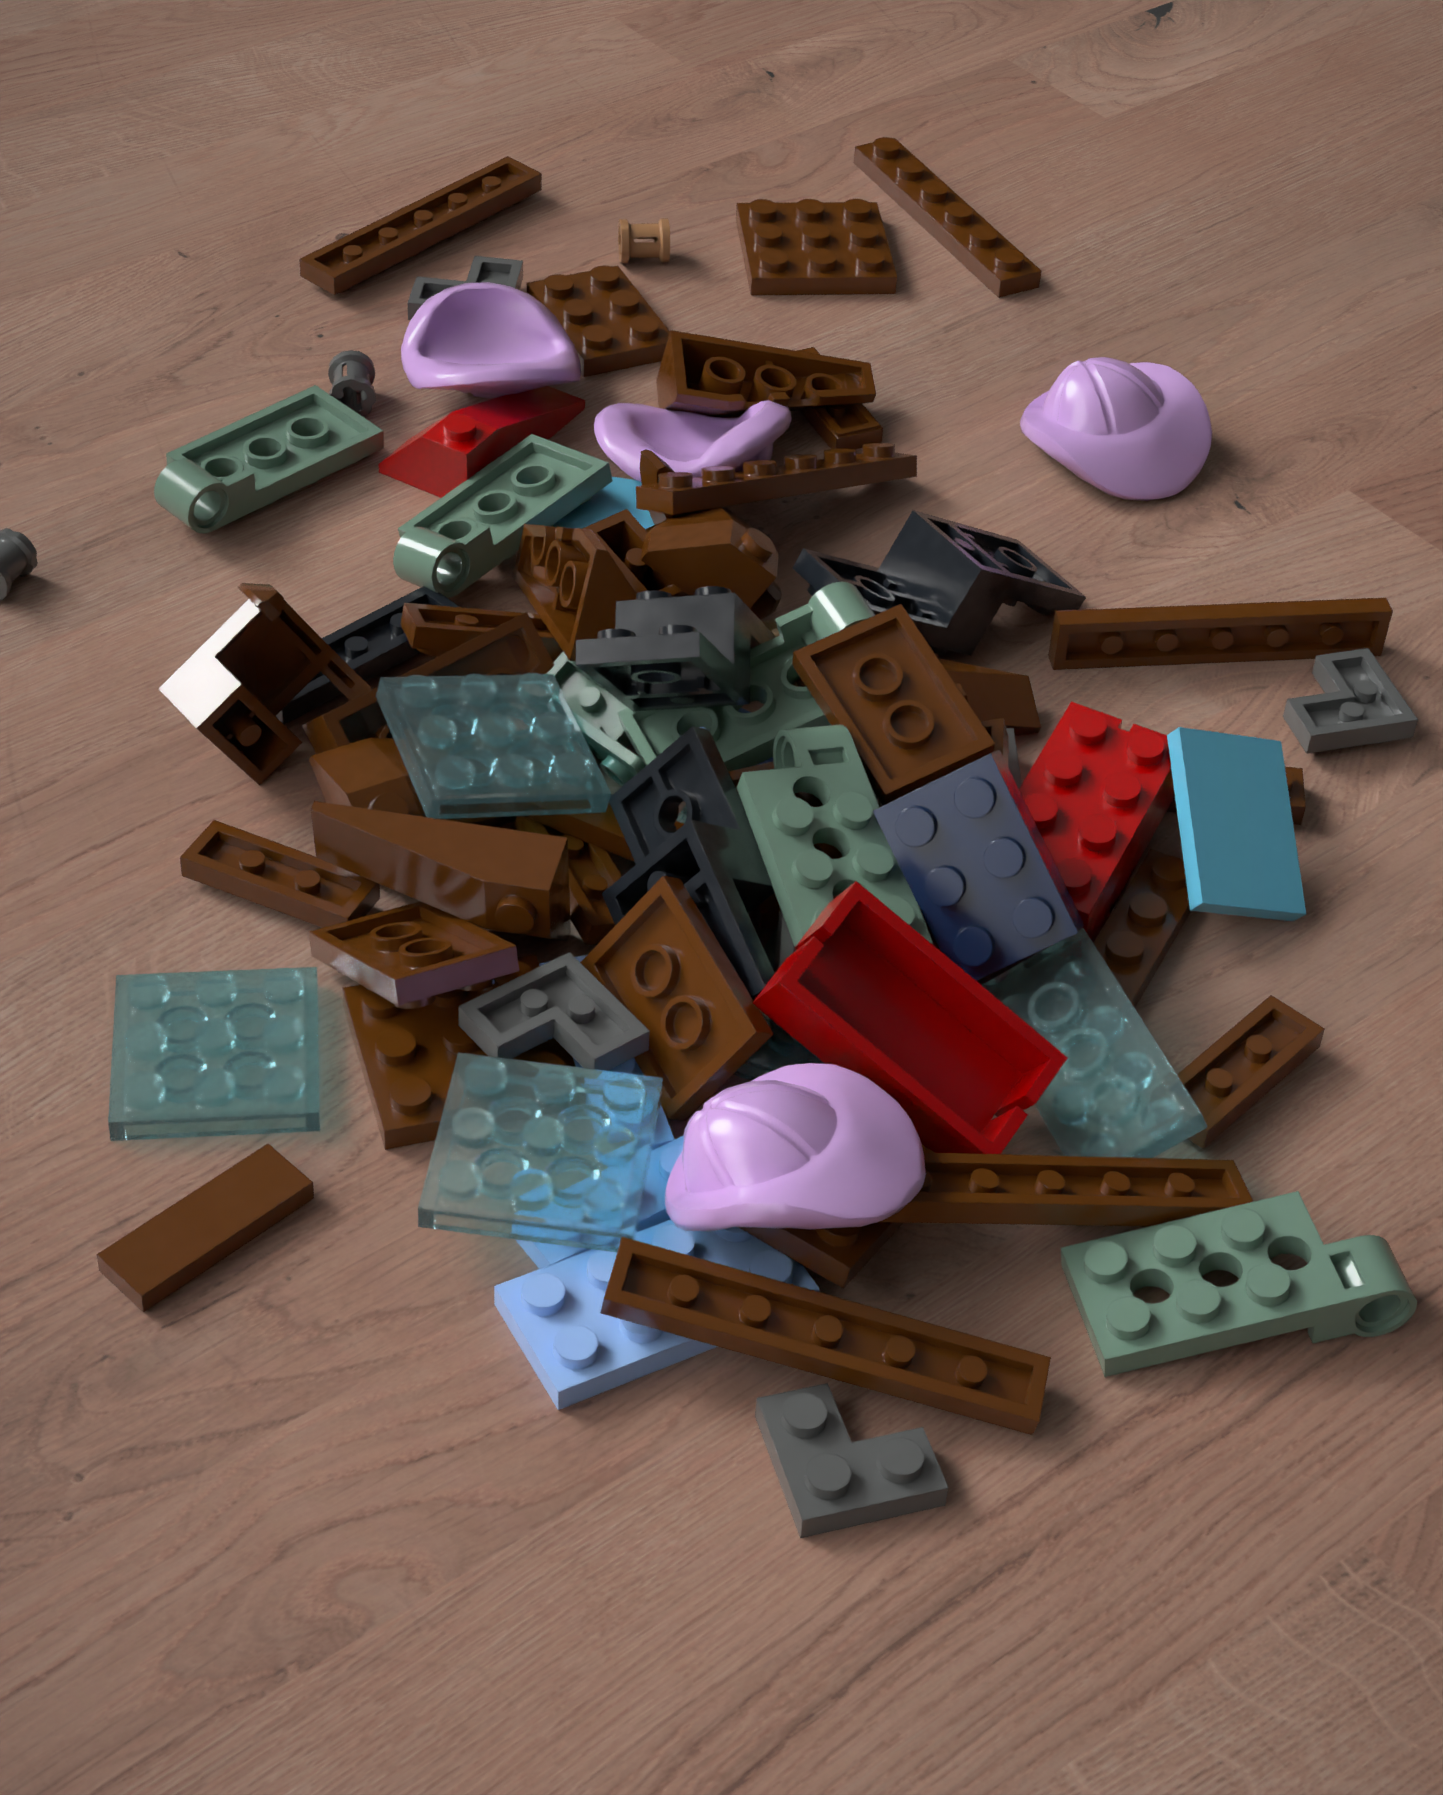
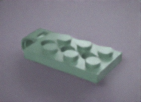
(263, 459)
(485, 515)
(750, 737)
(786, 828)
(1339, 1292)

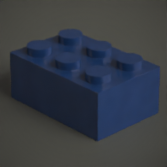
(979, 867)

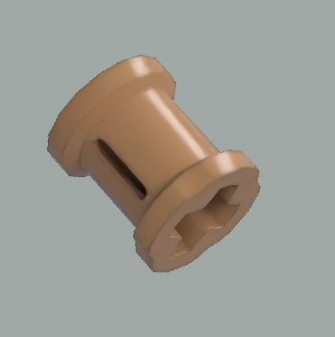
(657, 231)

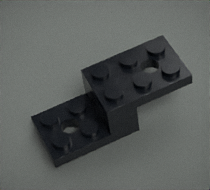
(947, 580)
(676, 650)
(709, 853)

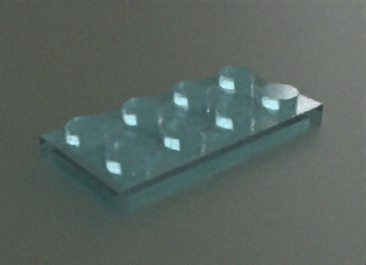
(1116, 1085)

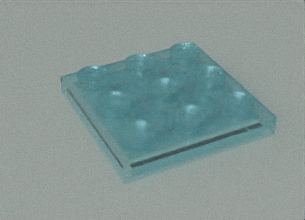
(491, 746)
(215, 1054)
(541, 1153)

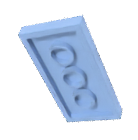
(585, 1352)

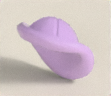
(487, 343)
(1123, 427)
(688, 438)
(796, 1153)

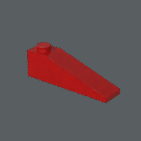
(476, 436)

